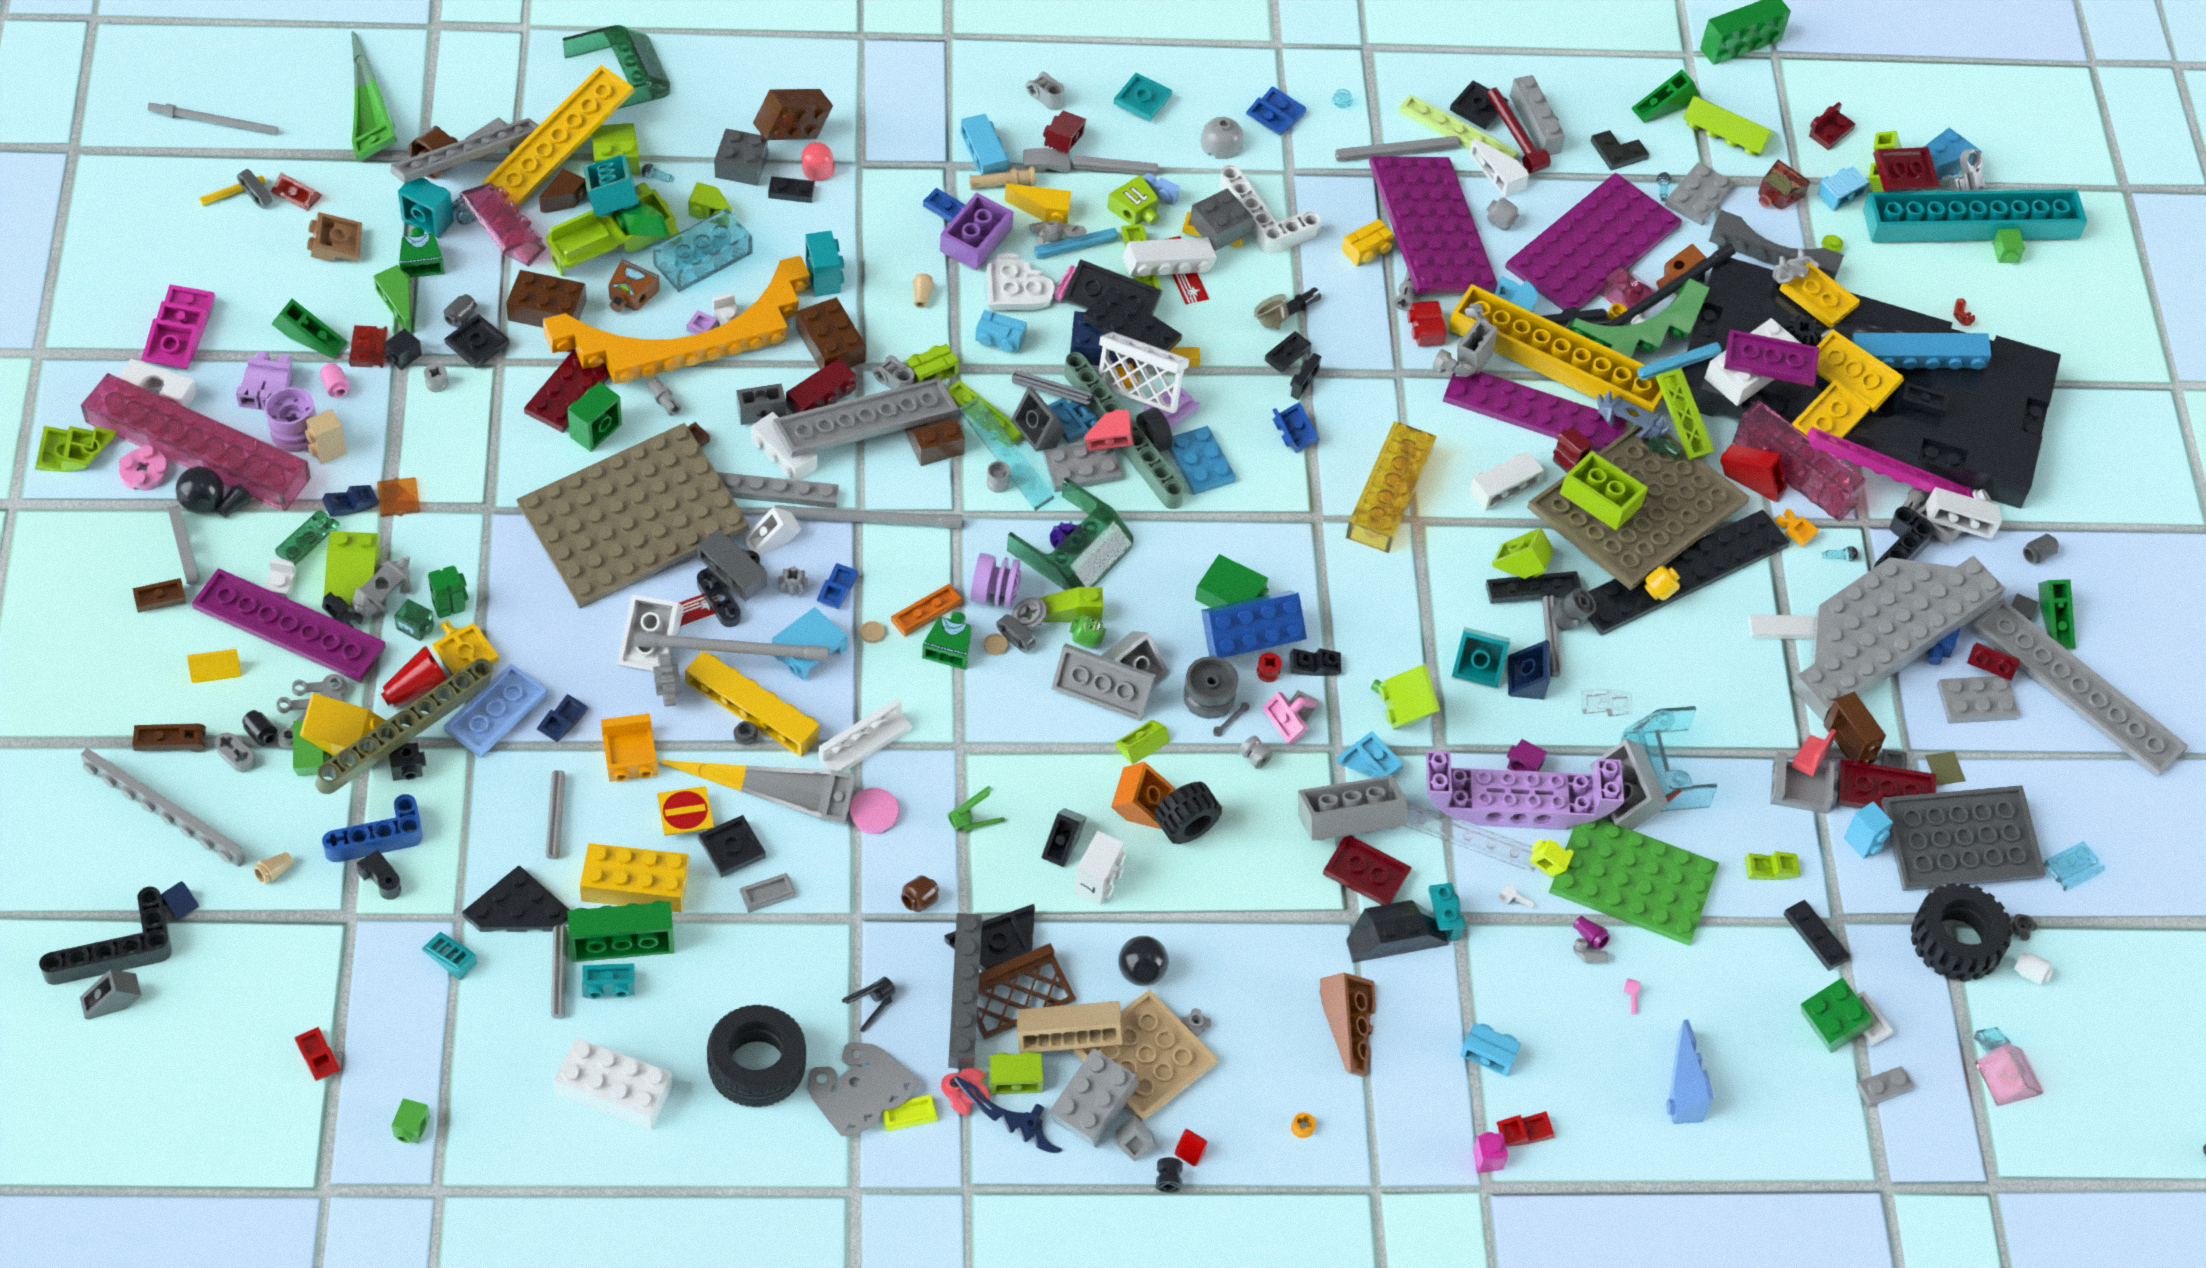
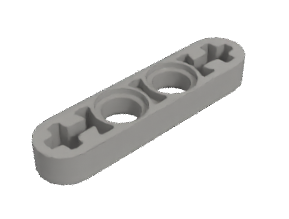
(183, 544)

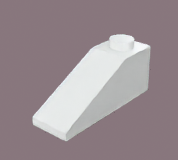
(1500, 168)

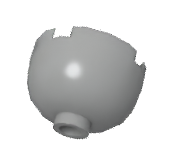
(1222, 138)

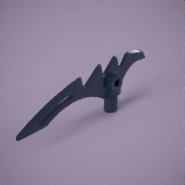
(1027, 1123)

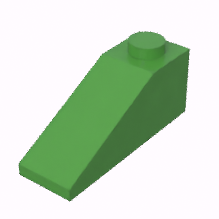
(394, 290)

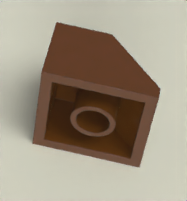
(936, 440)

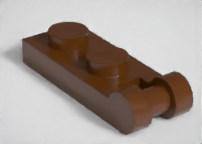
(169, 737)

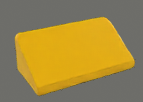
(214, 665)

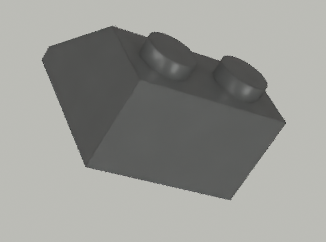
(1037, 422)

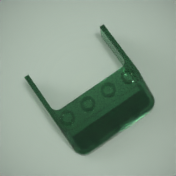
(633, 54)
(1087, 551)

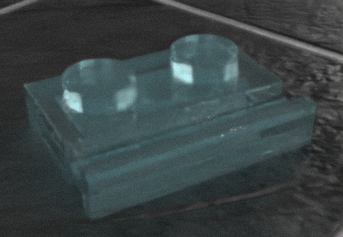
(2074, 866)

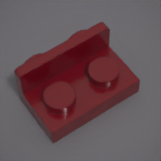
(1831, 127)
(1993, 661)

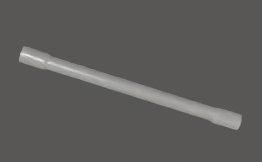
(940, 520)
(807, 652)

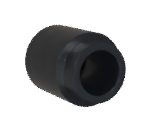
(259, 728)

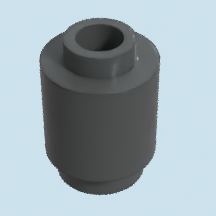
(460, 310)
(2041, 549)

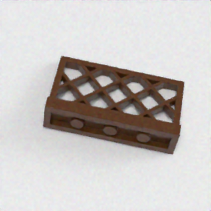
(1012, 970)

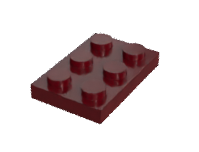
(1906, 169)
(1367, 870)

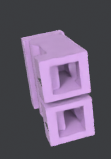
(263, 378)

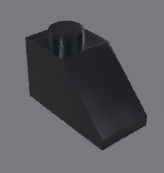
(1063, 836)

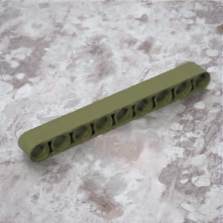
(400, 734)

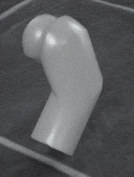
(1587, 955)

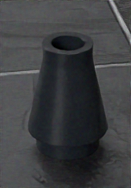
(234, 500)

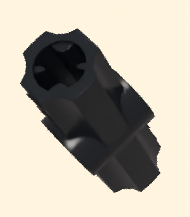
(1593, 316)

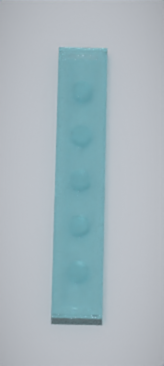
(1005, 450)

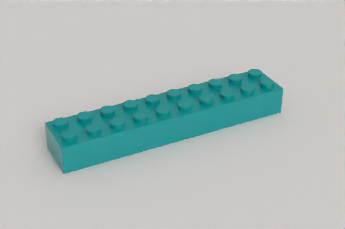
(1973, 215)

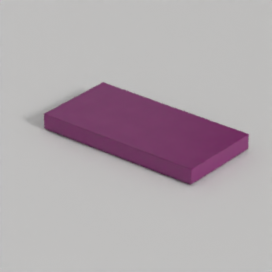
(1771, 357)

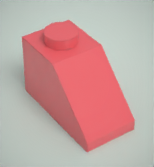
(1111, 431)

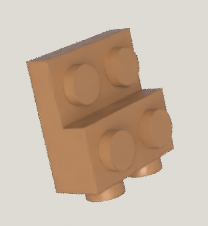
(334, 238)

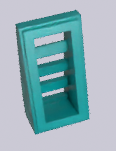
(462, 967)

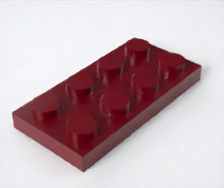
(563, 388)
(1867, 783)

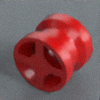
(1269, 673)

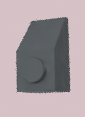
(110, 994)

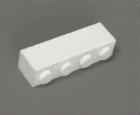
(1169, 256)

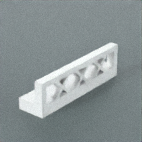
(864, 738)

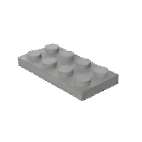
(1103, 681)

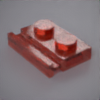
(368, 346)

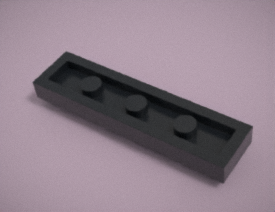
(1531, 588)

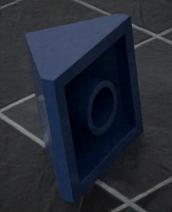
(1529, 671)

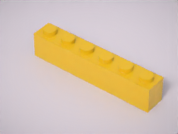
(752, 703)

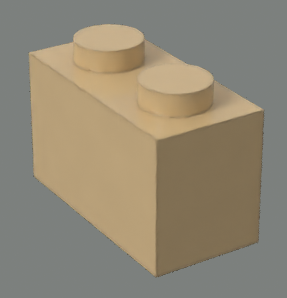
(325, 437)

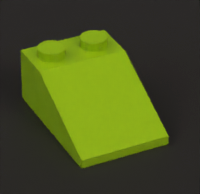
(616, 140)
(350, 562)
(1409, 697)

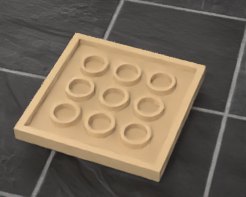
(1158, 1052)

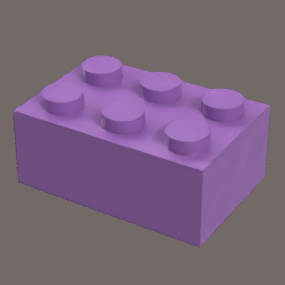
(976, 231)

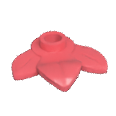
(958, 1099)

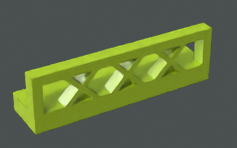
(1678, 394)

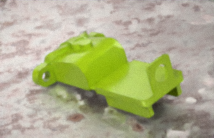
(593, 235)

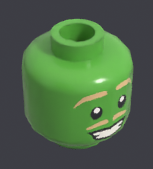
(1087, 631)

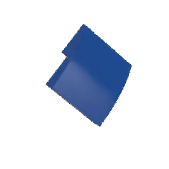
(1276, 111)

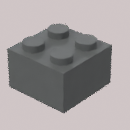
(741, 157)
(1221, 219)

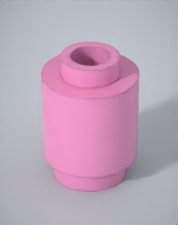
(334, 380)

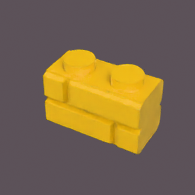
(1367, 242)

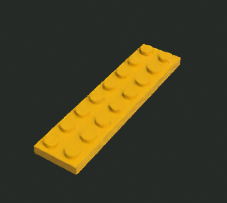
(560, 134)

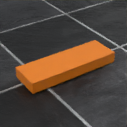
(926, 610)

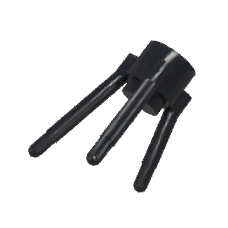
(878, 991)

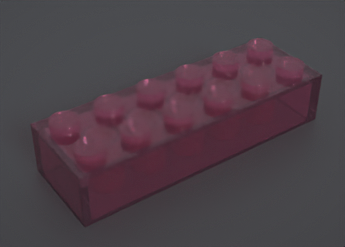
(1811, 472)

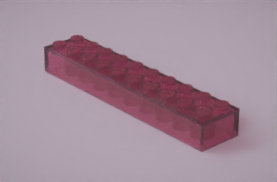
(196, 440)

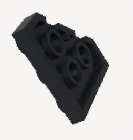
(516, 905)

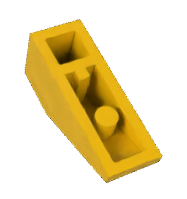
(1040, 202)

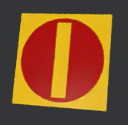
(685, 810)

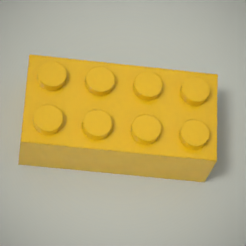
(633, 876)

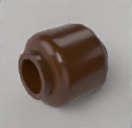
(919, 893)

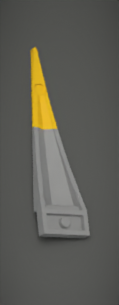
(809, 791)

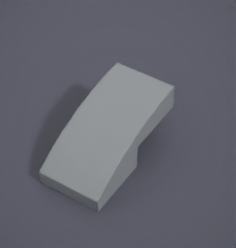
(1046, 158)

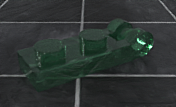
(306, 537)

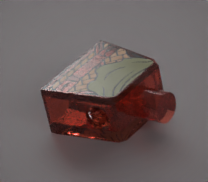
(1782, 186)

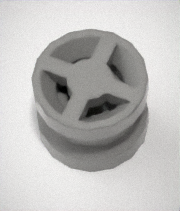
(436, 377)

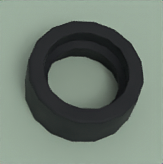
(1156, 428)

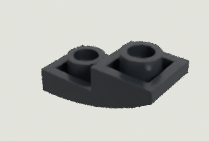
(1320, 663)

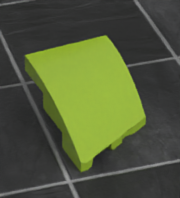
(71, 448)

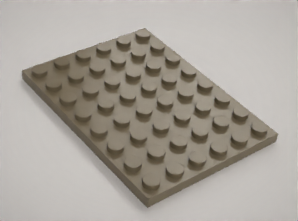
(1679, 508)
(631, 514)

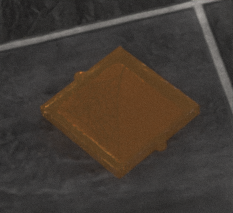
(398, 497)

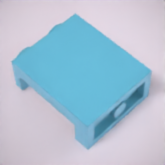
(812, 630)

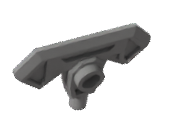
(1053, 231)

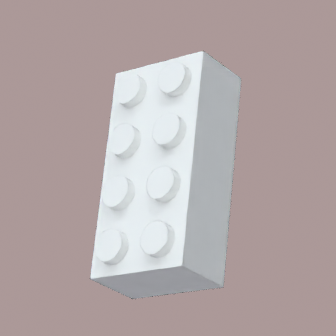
(1739, 385)
(613, 1083)

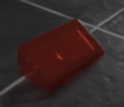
(295, 192)

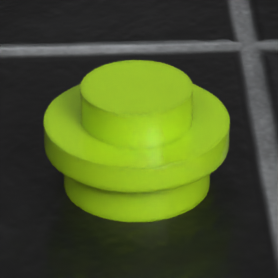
(1832, 242)

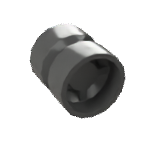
(1573, 609)

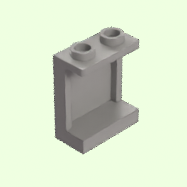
(1801, 791)

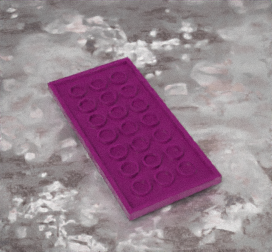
(1432, 224)
(1591, 241)

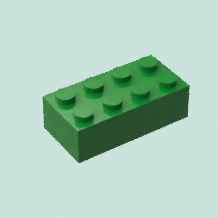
(1744, 30)
(620, 931)

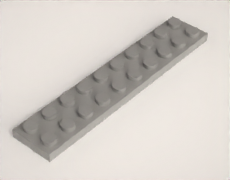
(2080, 688)

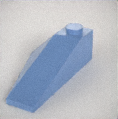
(1690, 1086)

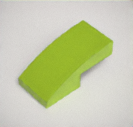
(1774, 867)

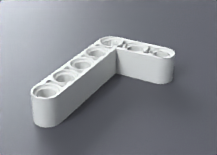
(1269, 233)

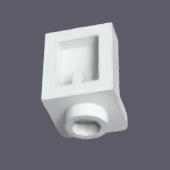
(724, 308)
(281, 577)

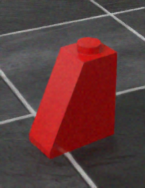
(1755, 469)

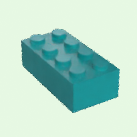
(610, 185)

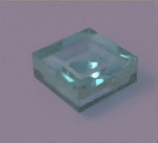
(1990, 1038)

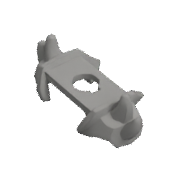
(1793, 268)
(368, 598)

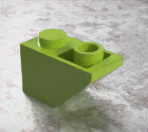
(706, 201)

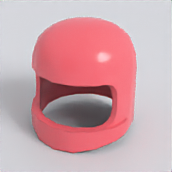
(817, 162)

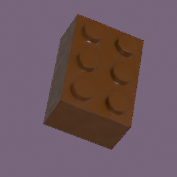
(792, 114)
(544, 296)
(830, 334)

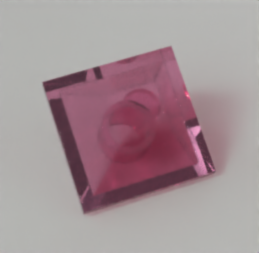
(1625, 288)

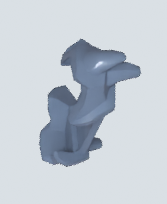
(1650, 423)

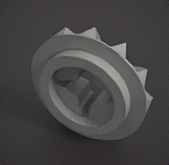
(1022, 609)

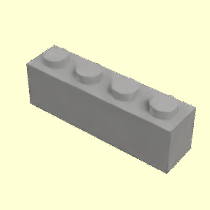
(1537, 115)

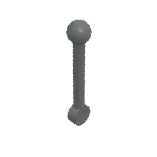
(1217, 731)

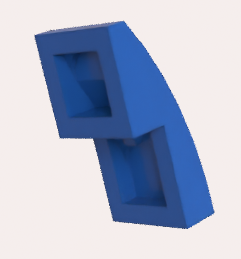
(837, 586)

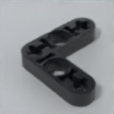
(718, 587)

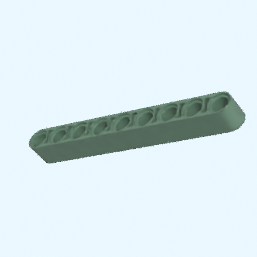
(1143, 453)

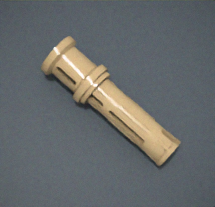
(1018, 177)

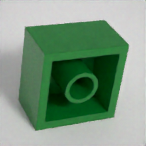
(594, 416)
(1836, 1015)

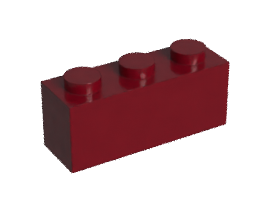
(822, 388)

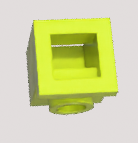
(1550, 857)

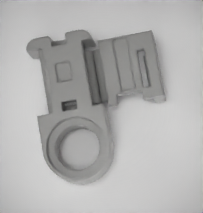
(1972, 178)

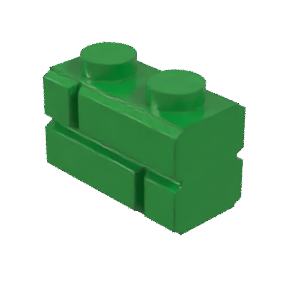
(448, 591)

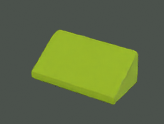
(1143, 741)

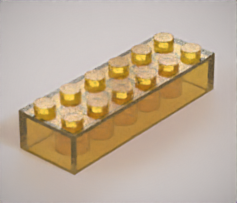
(1391, 487)

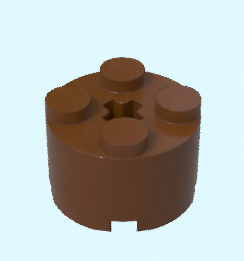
(428, 141)

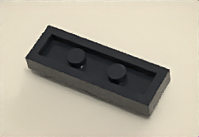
(1816, 935)

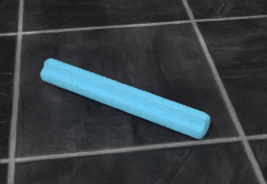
(1076, 243)
(1679, 361)

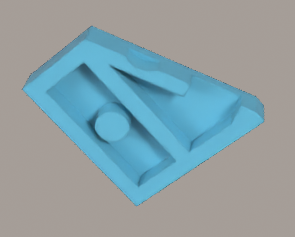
(1370, 757)

